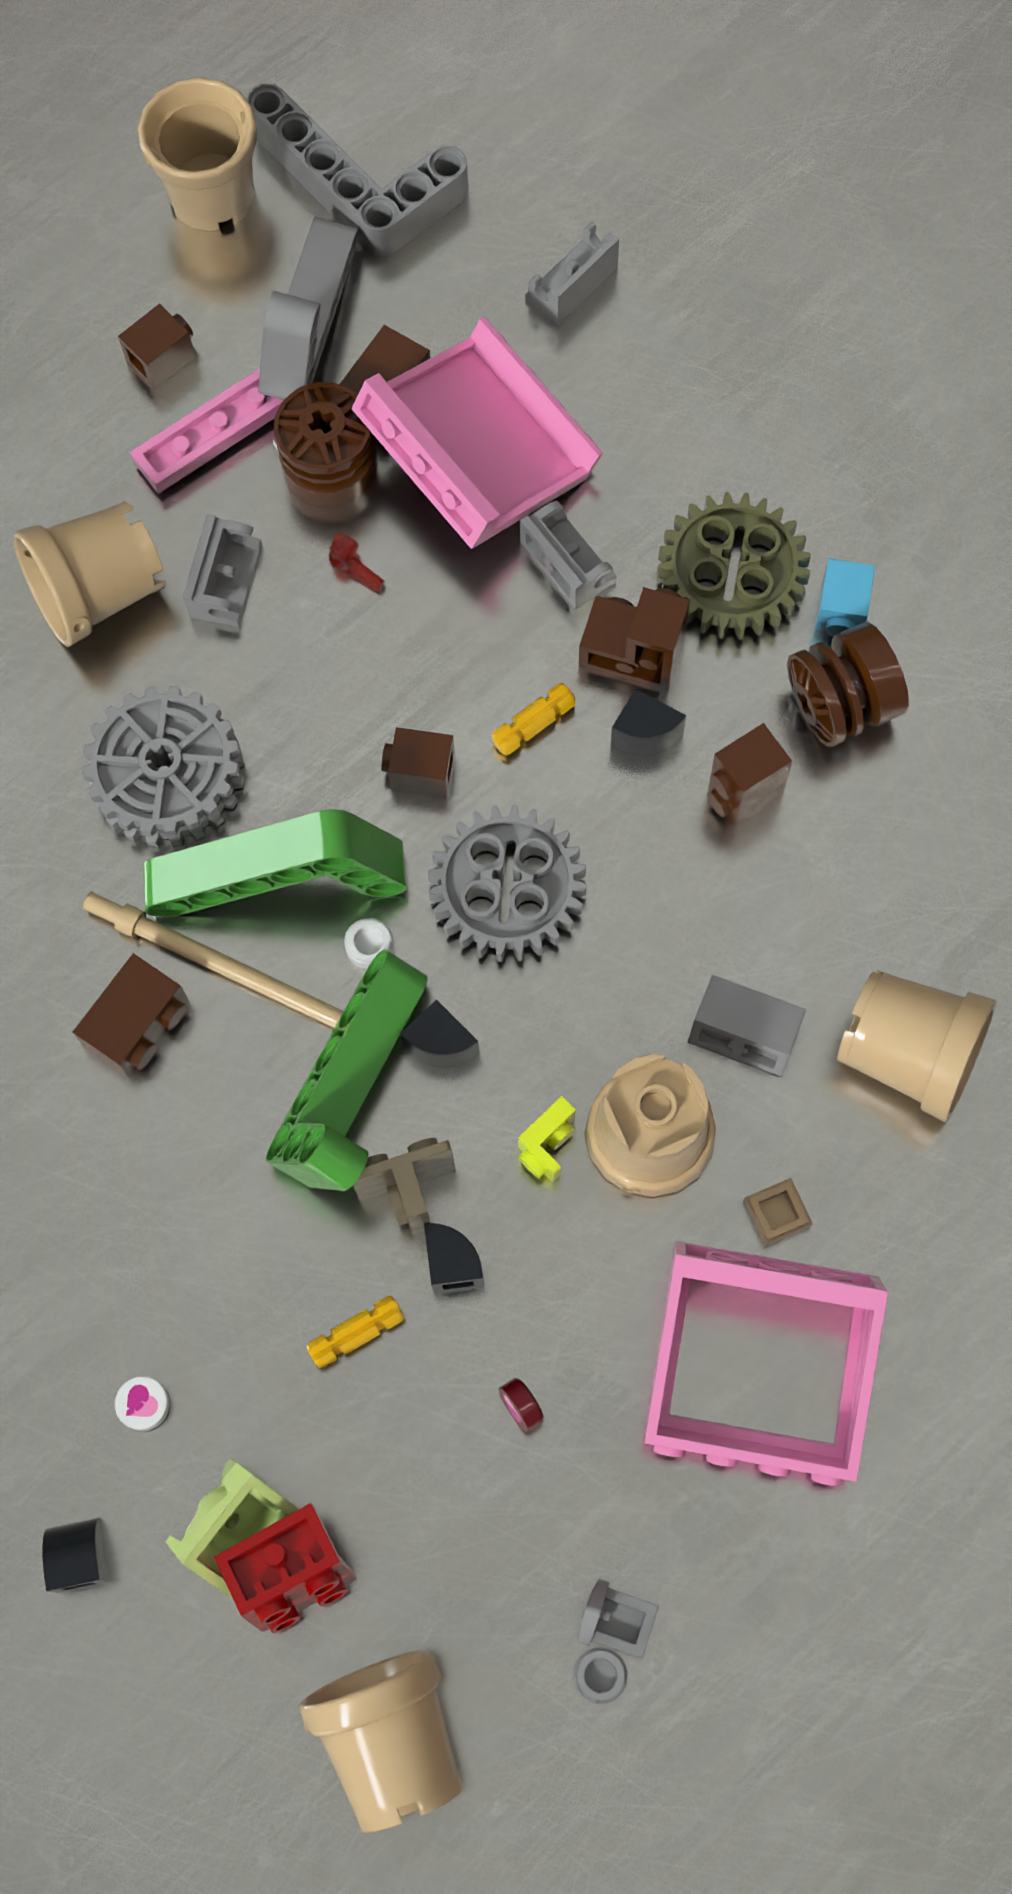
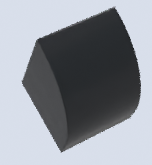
(646, 726)
(439, 1038)
(451, 1259)
(74, 1556)

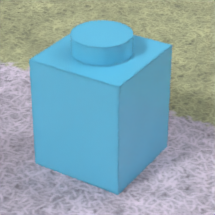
(844, 595)

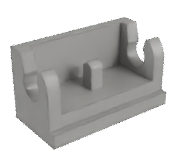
(574, 275)
(565, 555)
(222, 571)
(746, 1025)

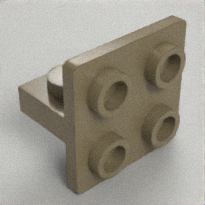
(402, 1176)

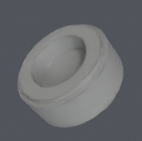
(600, 1675)

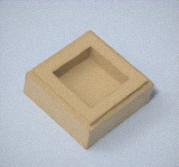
(778, 1212)

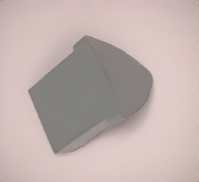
(617, 1620)

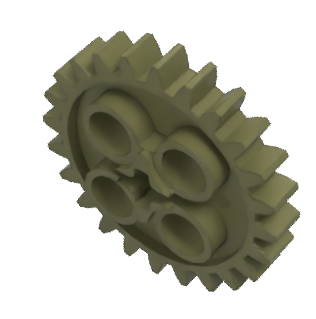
(776, 572)

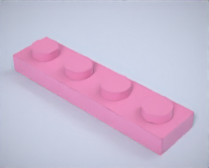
(205, 433)

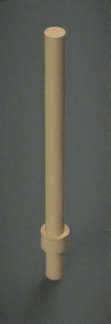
(133, 922)

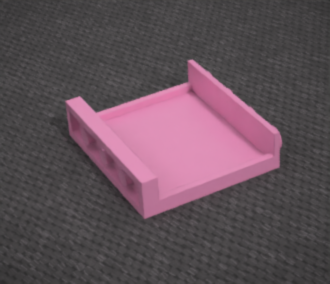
(478, 434)

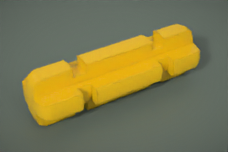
(533, 719)
(355, 1332)

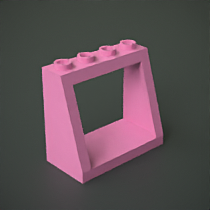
(772, 1451)

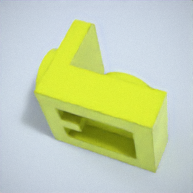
(548, 1130)

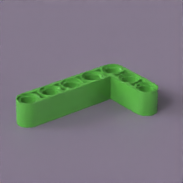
(276, 857)
(313, 1134)

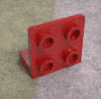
(284, 1571)

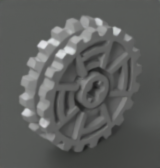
(153, 734)

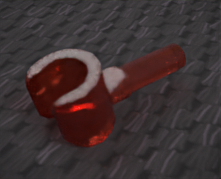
(342, 558)

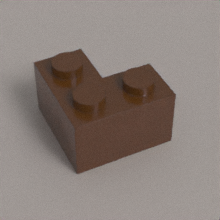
(639, 640)

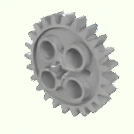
(550, 886)

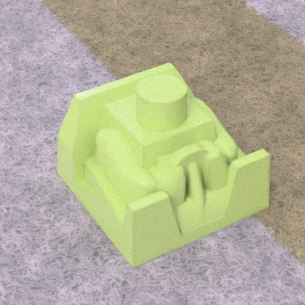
(226, 1517)

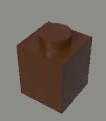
(158, 345)
(419, 761)

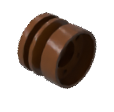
(324, 445)
(848, 683)

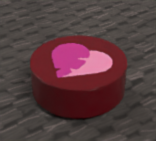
(521, 1404)

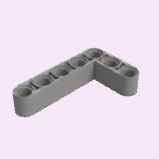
(334, 178)
(301, 320)

